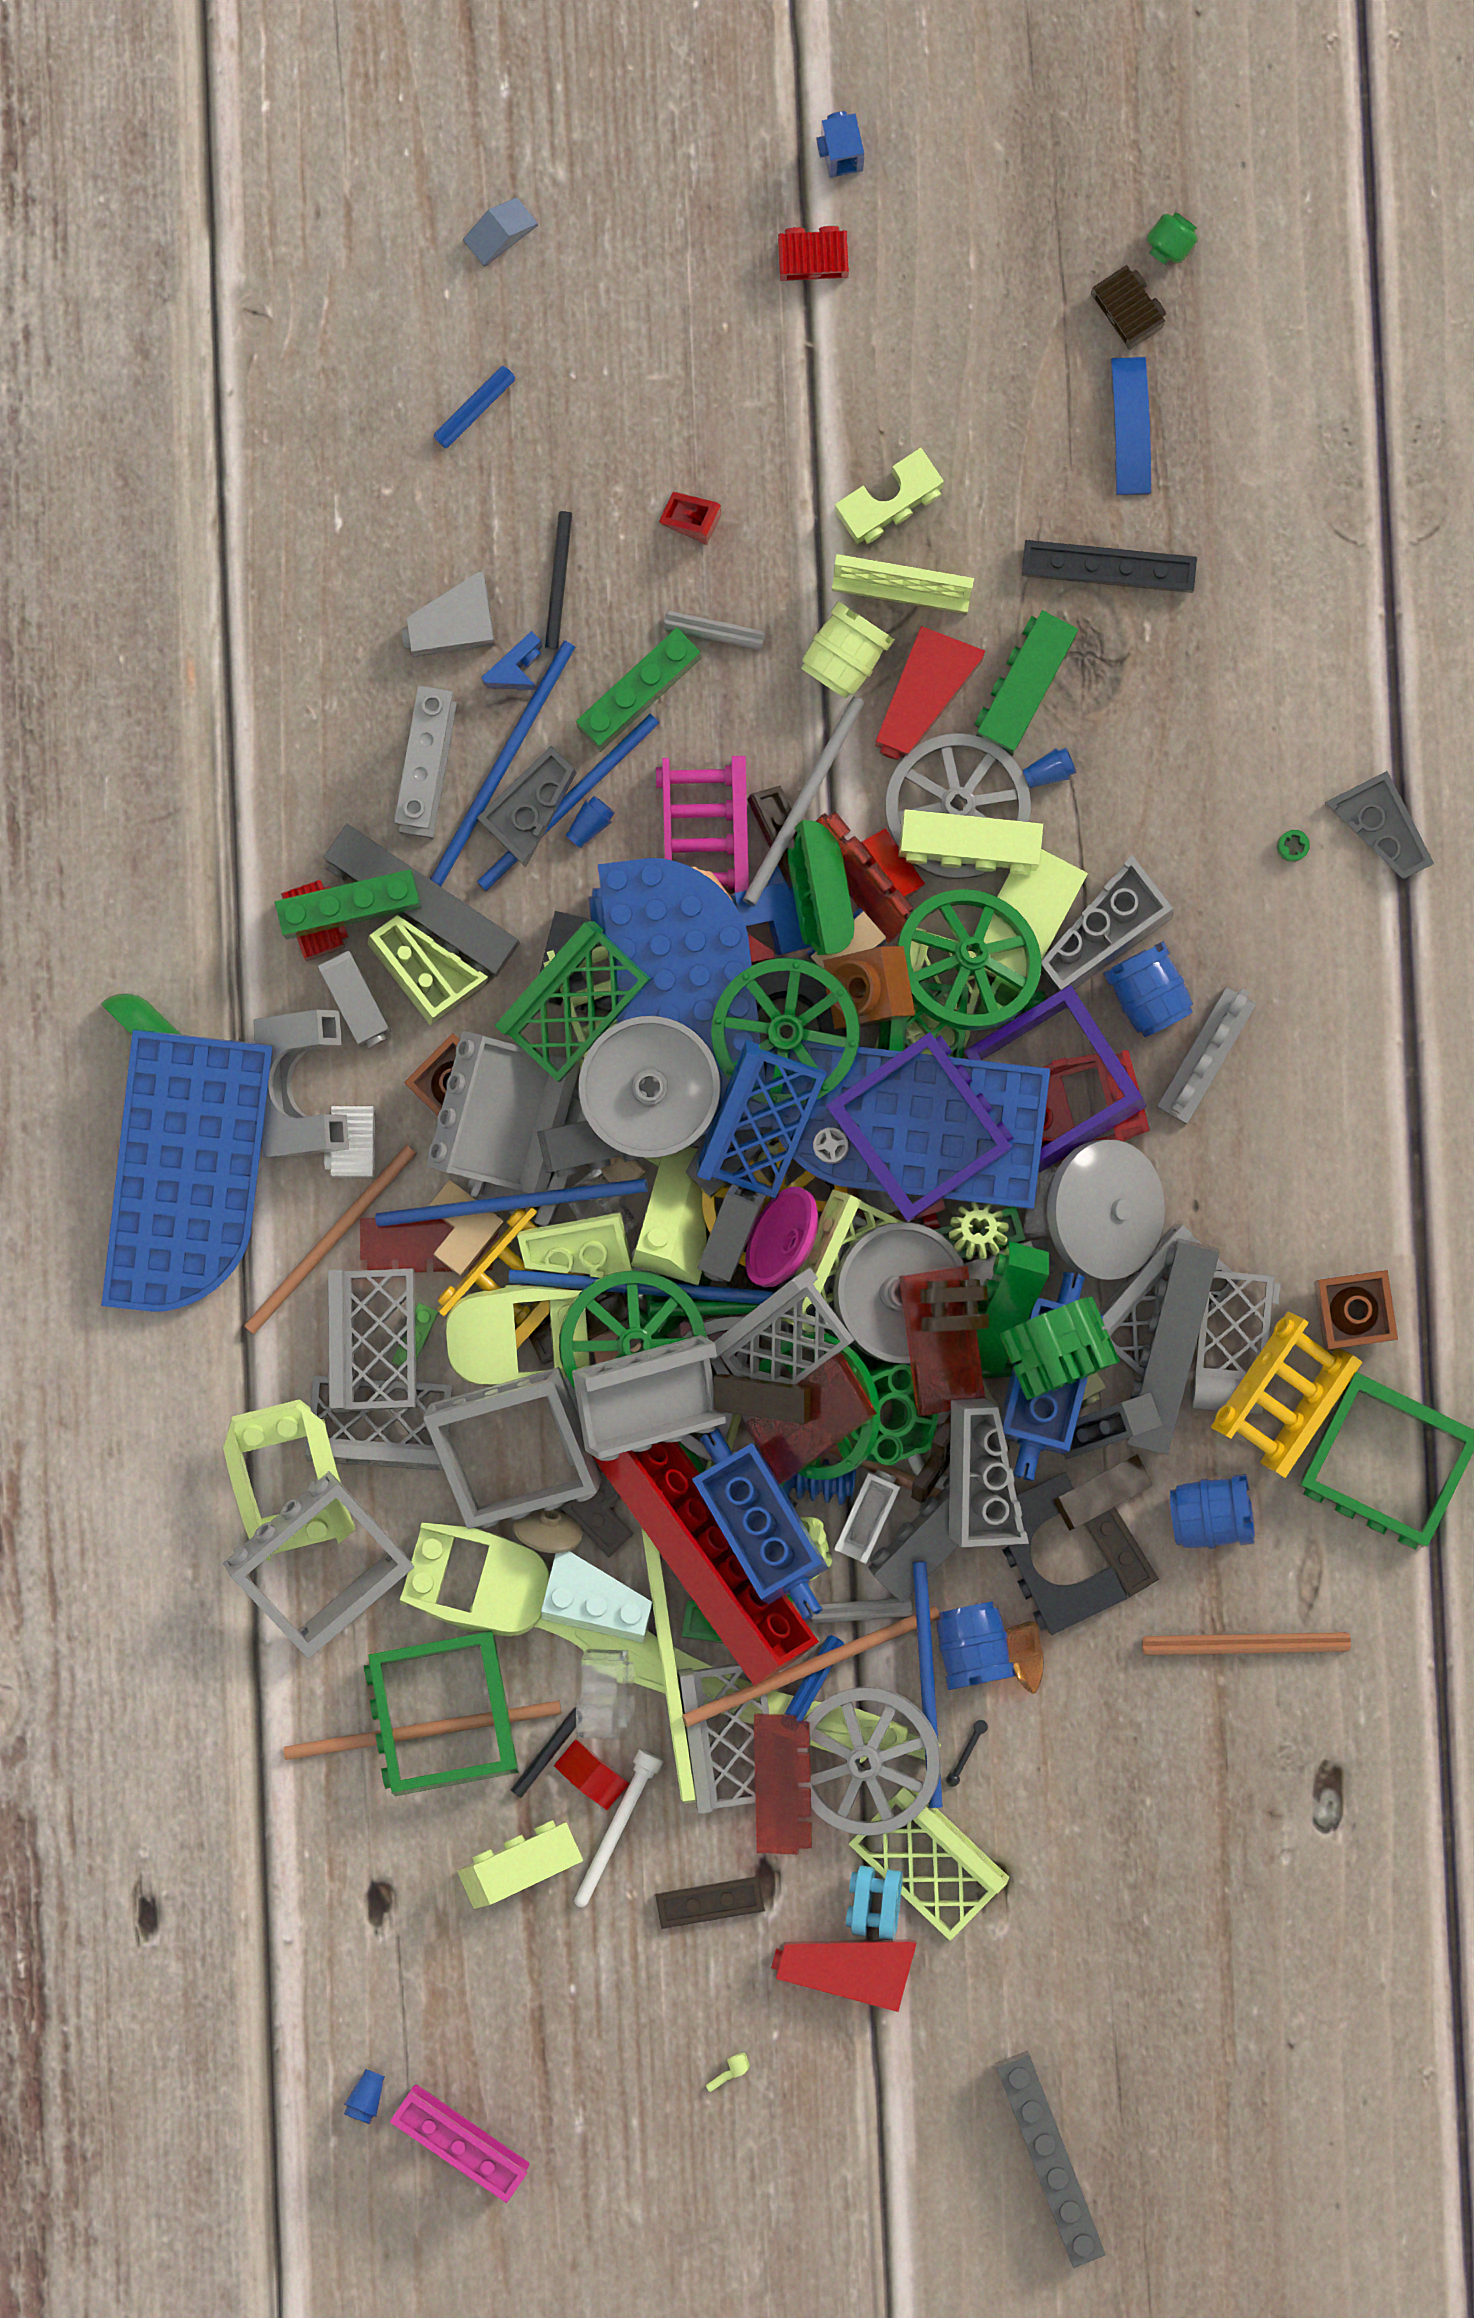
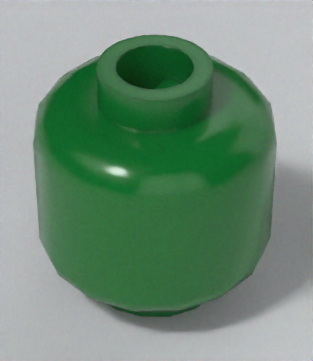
(1172, 238)

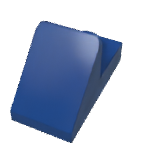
(507, 671)

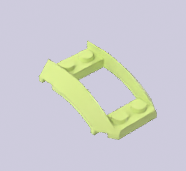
(275, 1426)

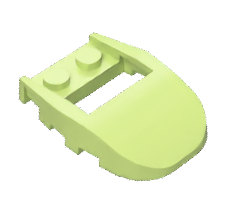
(484, 1336)
(508, 1590)

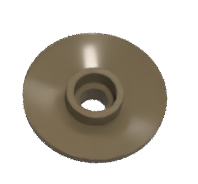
(548, 1531)

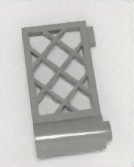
(1215, 1386)

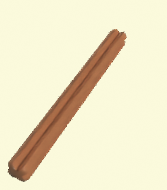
(1246, 1643)

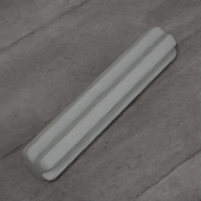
(714, 630)
(862, 1610)

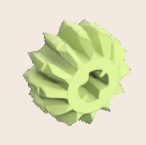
(977, 1242)

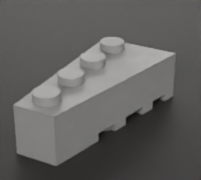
(1109, 927)
(981, 1481)

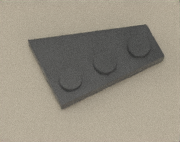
(528, 805)
(1384, 823)

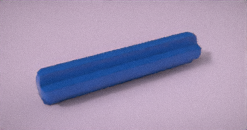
(474, 406)
(812, 1683)

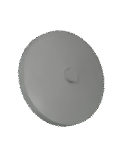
(649, 1086)
(1106, 1209)
(869, 1284)

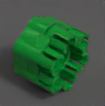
(1059, 1347)
(906, 1431)

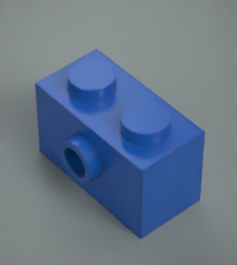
(841, 144)

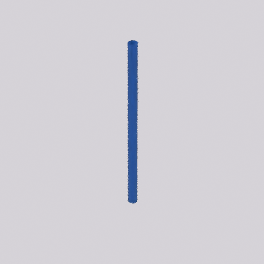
(502, 763)
(511, 1202)
(693, 1291)

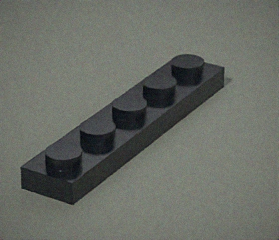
(1109, 566)

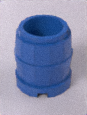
(1150, 990)
(1212, 1513)
(973, 1645)

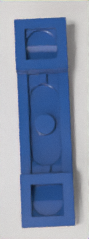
(1131, 426)

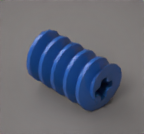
(841, 1485)

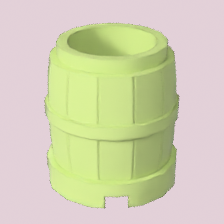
(845, 651)

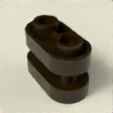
(968, 1292)

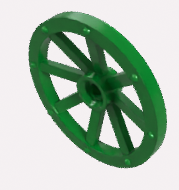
(970, 966)
(776, 1038)
(622, 1344)
(851, 1457)

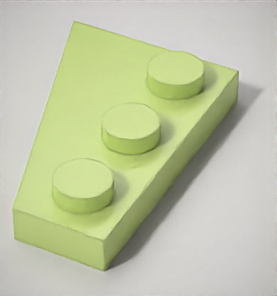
(581, 1246)

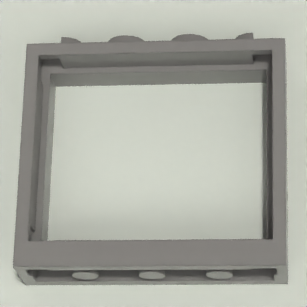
(500, 1396)
(353, 1599)

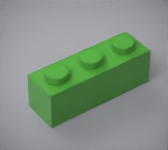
(424, 1322)

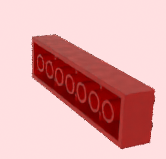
(679, 1523)

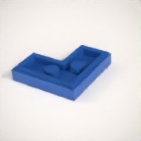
(778, 909)

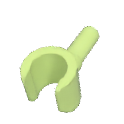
(738, 2066)

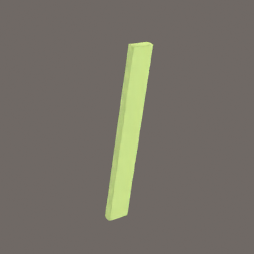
(669, 1671)

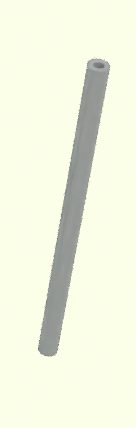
(803, 801)

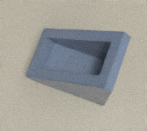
(499, 230)

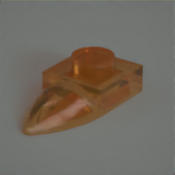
(1026, 1654)

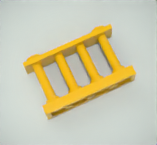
(525, 1318)
(1310, 1412)

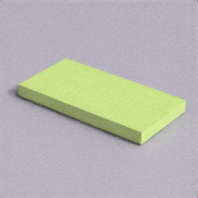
(1042, 900)

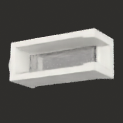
(867, 1516)

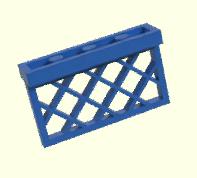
(729, 1118)

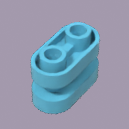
(860, 1916)

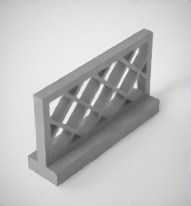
(1138, 1285)
(769, 1314)
(342, 1340)
(381, 1453)
(698, 1739)

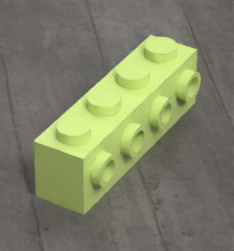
(970, 840)

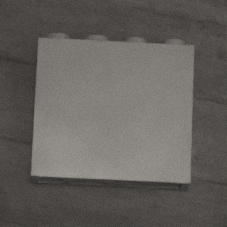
(494, 1112)

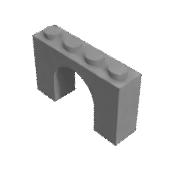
(286, 1128)

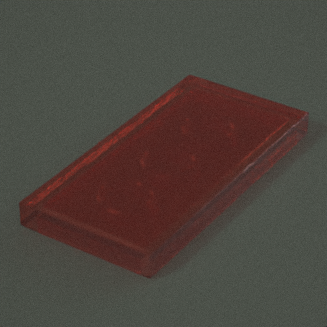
(942, 1362)
(835, 1412)

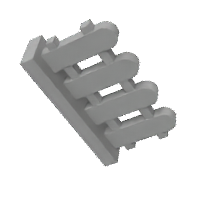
(1206, 1054)

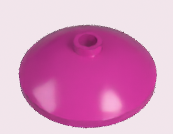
(782, 1237)

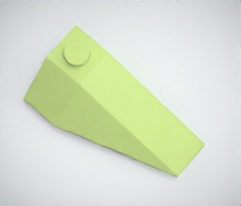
(673, 1223)

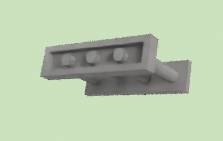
(425, 762)

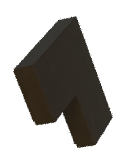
(935, 1465)
(599, 1520)

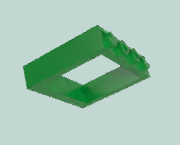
(1414, 1409)
(385, 1739)

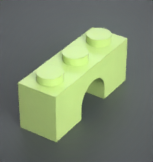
(867, 516)

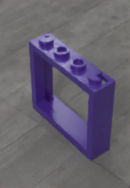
(960, 1079)
(1100, 1122)

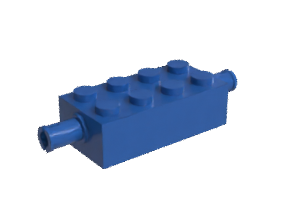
(1049, 1419)
(760, 1524)

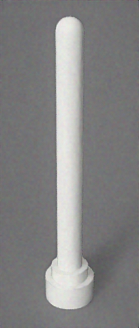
(645, 1767)

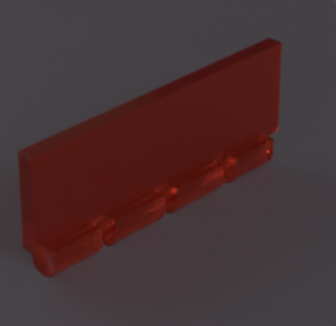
(868, 884)
(408, 1244)
(776, 1783)

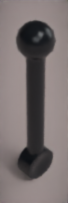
(953, 1778)

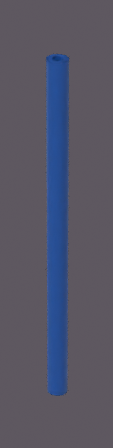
(578, 792)
(926, 1658)

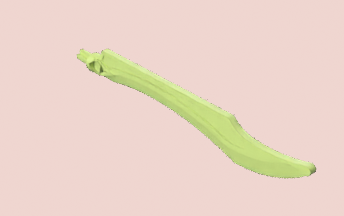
(649, 1674)

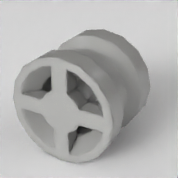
(829, 1140)

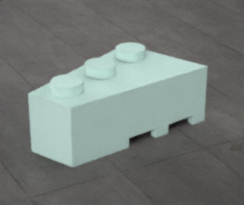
(594, 1600)

